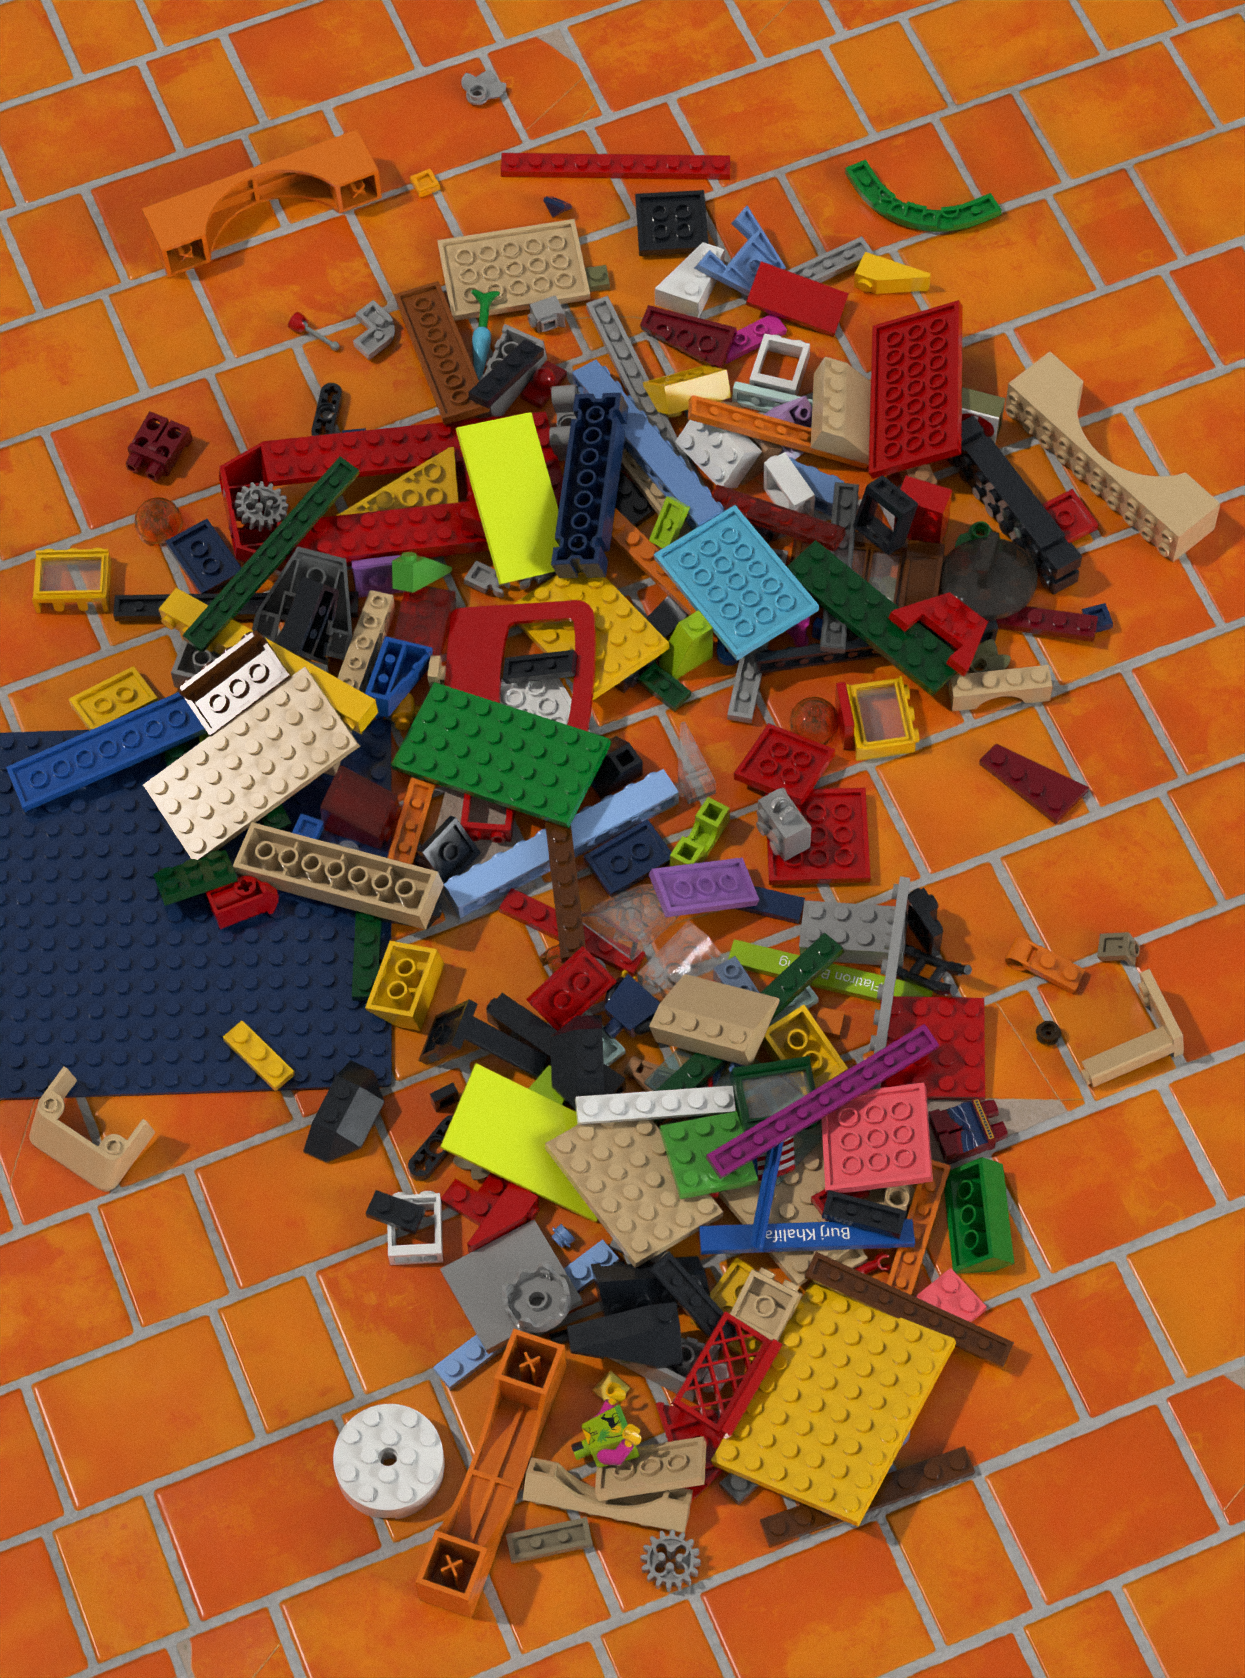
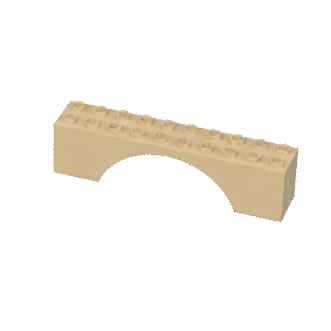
(1164, 509)

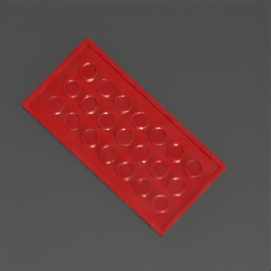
(916, 390)

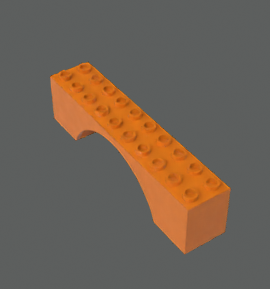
(331, 172)
(473, 1529)

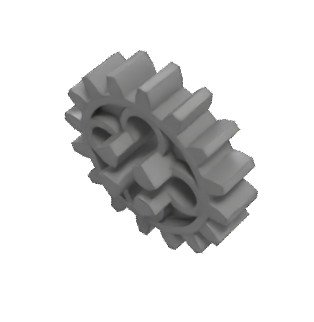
(248, 499)
(654, 1559)

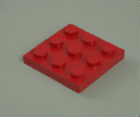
(785, 762)

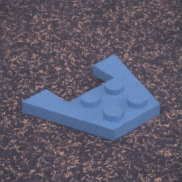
(744, 265)

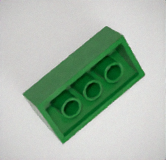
(978, 1217)

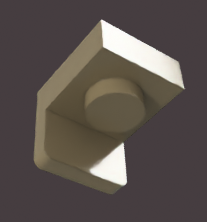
(1118, 947)

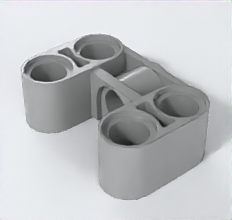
(563, 404)

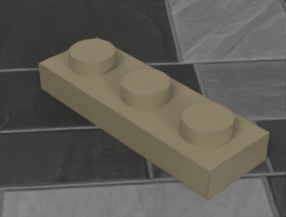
(549, 1540)

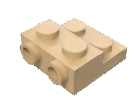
(766, 1303)

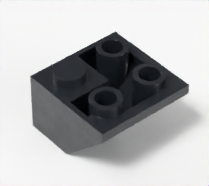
(618, 768)

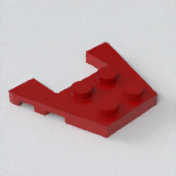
(951, 621)

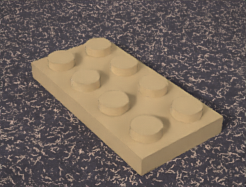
(656, 1470)

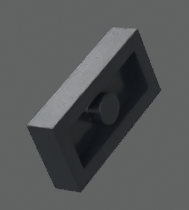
(395, 1212)

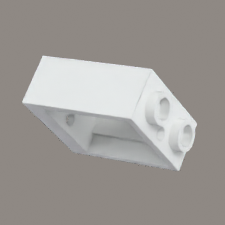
(783, 346)
(787, 486)
(418, 1252)

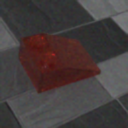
(426, 617)

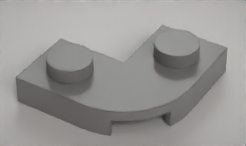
(379, 332)

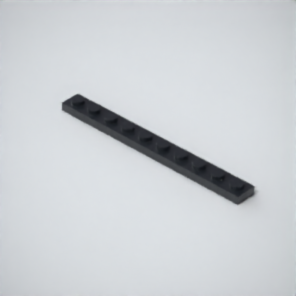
(147, 606)
(810, 655)

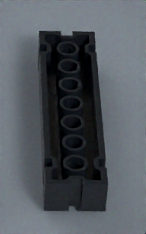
(1016, 507)

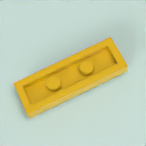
(258, 1055)

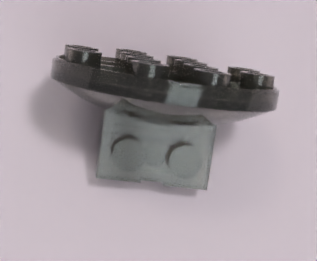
(990, 576)

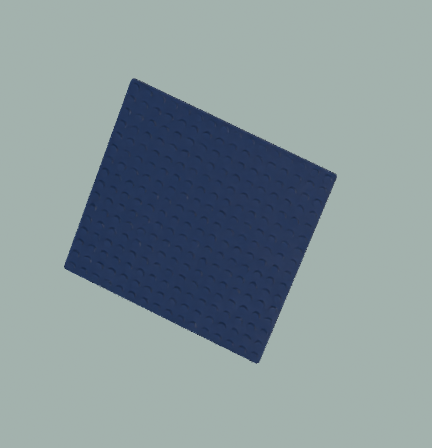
(146, 989)

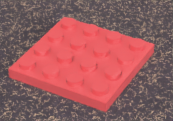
(878, 1140)

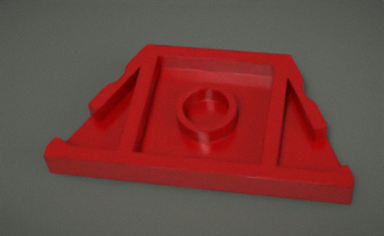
(681, 1426)

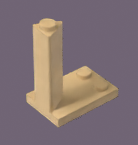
(1143, 1049)

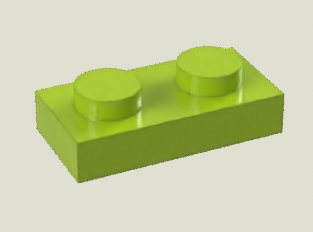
(669, 522)

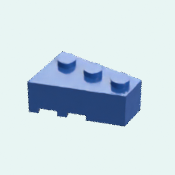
(396, 673)

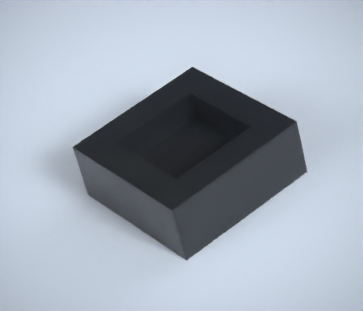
(444, 1097)

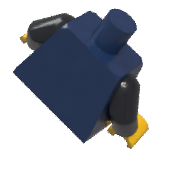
(629, 1007)

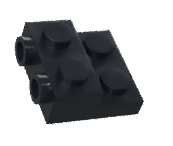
(923, 920)

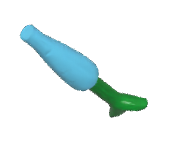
(482, 336)

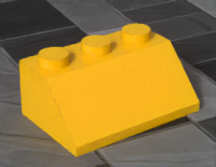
(672, 392)
(405, 984)

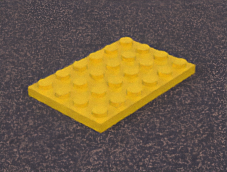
(622, 633)

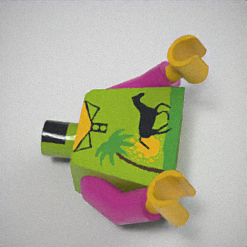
(608, 1434)

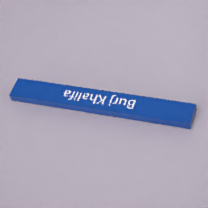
(800, 1237)

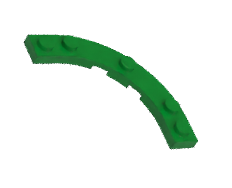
(916, 215)

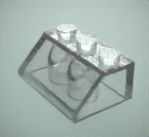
(685, 953)

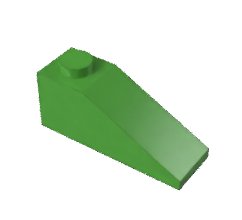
(416, 572)

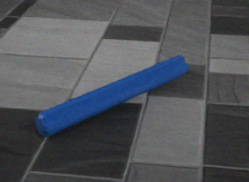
(765, 1198)

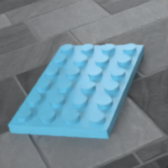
(736, 582)

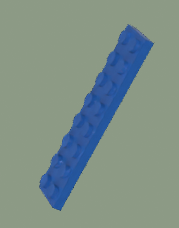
(104, 751)

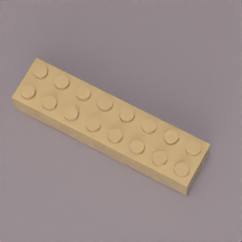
(339, 875)

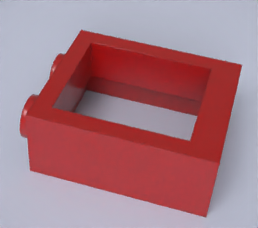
(485, 831)

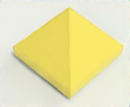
(600, 1388)

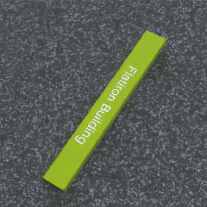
(834, 978)

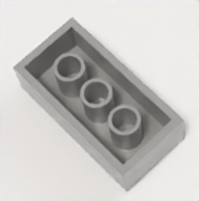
(855, 927)

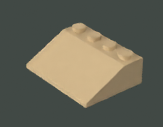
(841, 411)
(714, 1019)

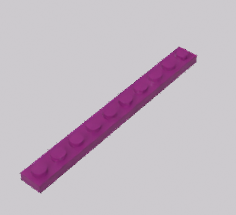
(822, 1101)

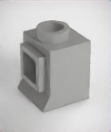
(546, 314)

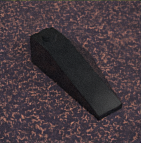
(638, 1335)

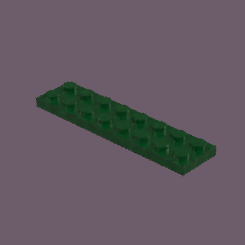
(866, 614)

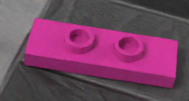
(751, 336)

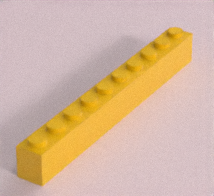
(352, 705)

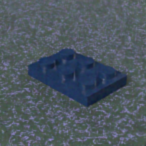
(203, 557)
(628, 858)

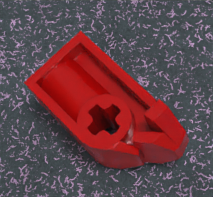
(242, 900)

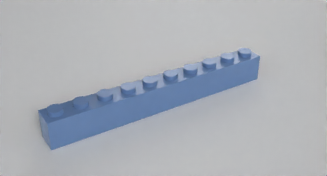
(651, 451)

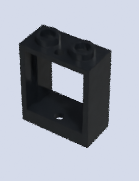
(894, 501)

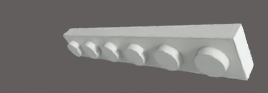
(654, 1105)

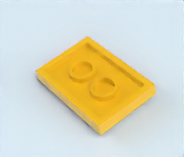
(112, 699)

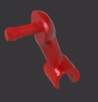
(874, 1264)

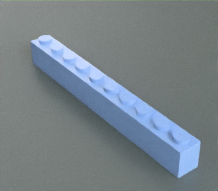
(589, 829)

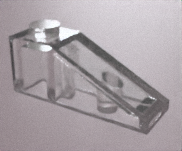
(694, 776)

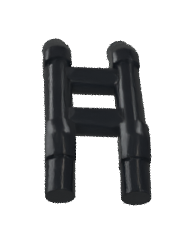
(933, 983)

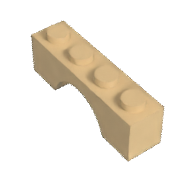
(1026, 683)

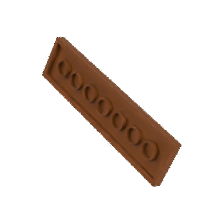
(440, 351)

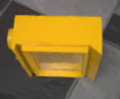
(72, 577)
(882, 719)

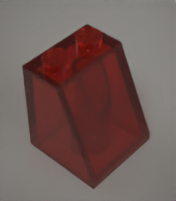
(359, 809)

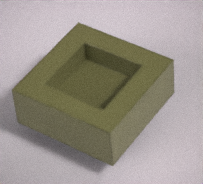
(597, 278)

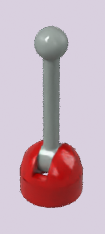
(299, 323)

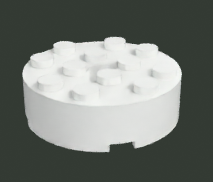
(383, 1434)

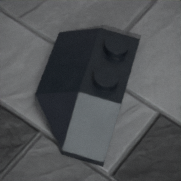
(578, 1058)
(345, 1114)

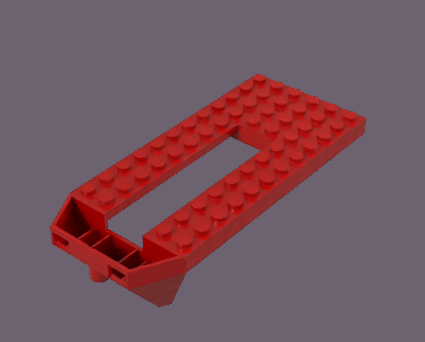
(368, 535)

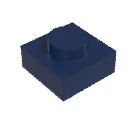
(1104, 618)

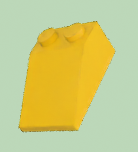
(801, 1036)

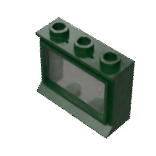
(770, 1087)

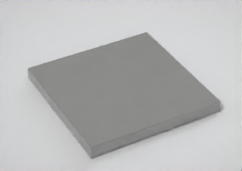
(481, 1274)

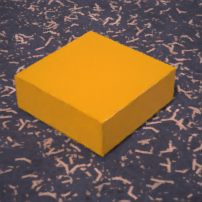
(424, 183)

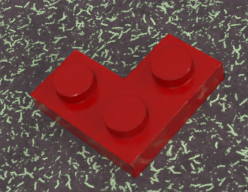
(471, 1203)

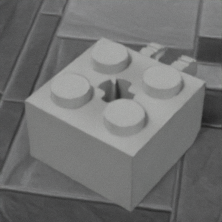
(783, 824)

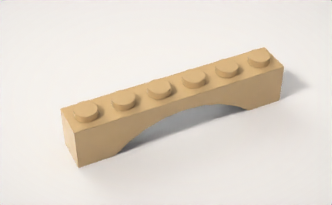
(552, 1485)

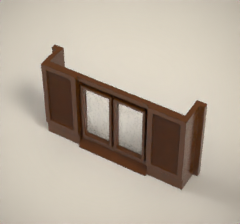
(903, 576)

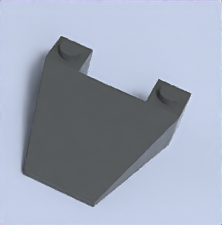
(321, 568)

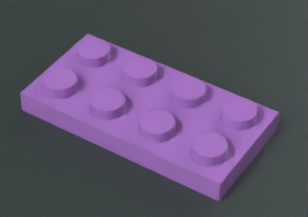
(703, 887)

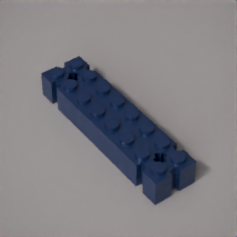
(590, 485)

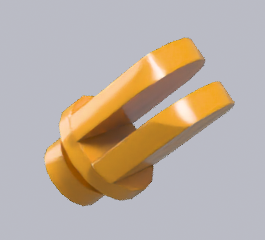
(404, 713)

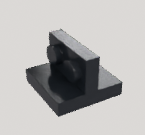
(447, 850)

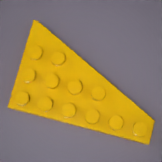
(425, 485)

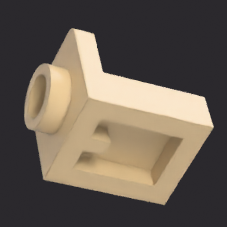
(436, 671)

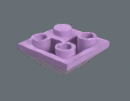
(795, 411)

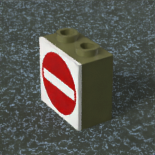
(985, 408)

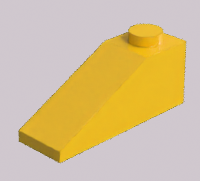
(887, 276)

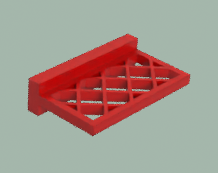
(746, 1388)

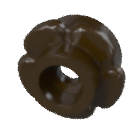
(1048, 1026)

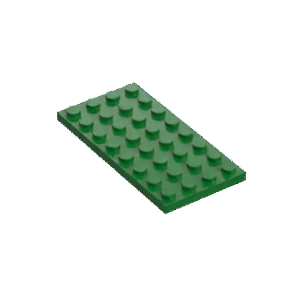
(501, 754)

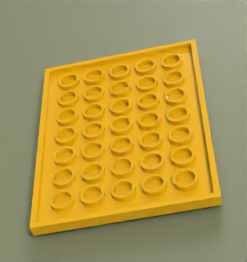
(835, 1404)

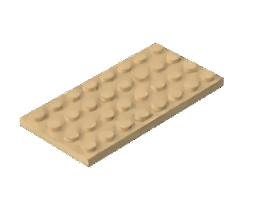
(251, 765)

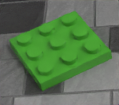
(687, 1148)

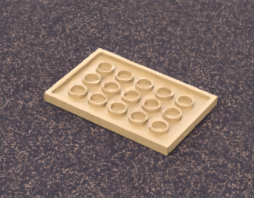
(517, 262)
(630, 1186)

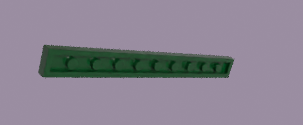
(270, 554)
(785, 987)

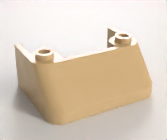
(98, 1165)

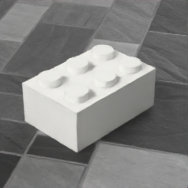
(718, 452)

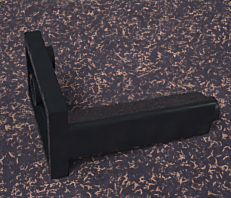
(458, 1024)

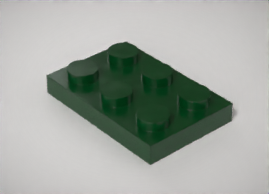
(195, 877)

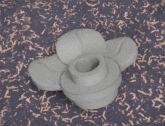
(483, 86)

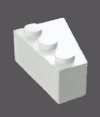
(687, 288)

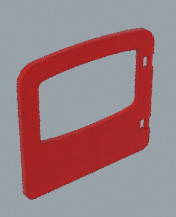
(479, 643)

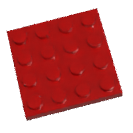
(837, 841)
(958, 1063)

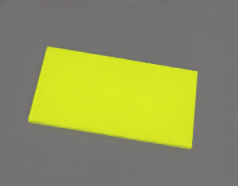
(512, 494)
(506, 1133)

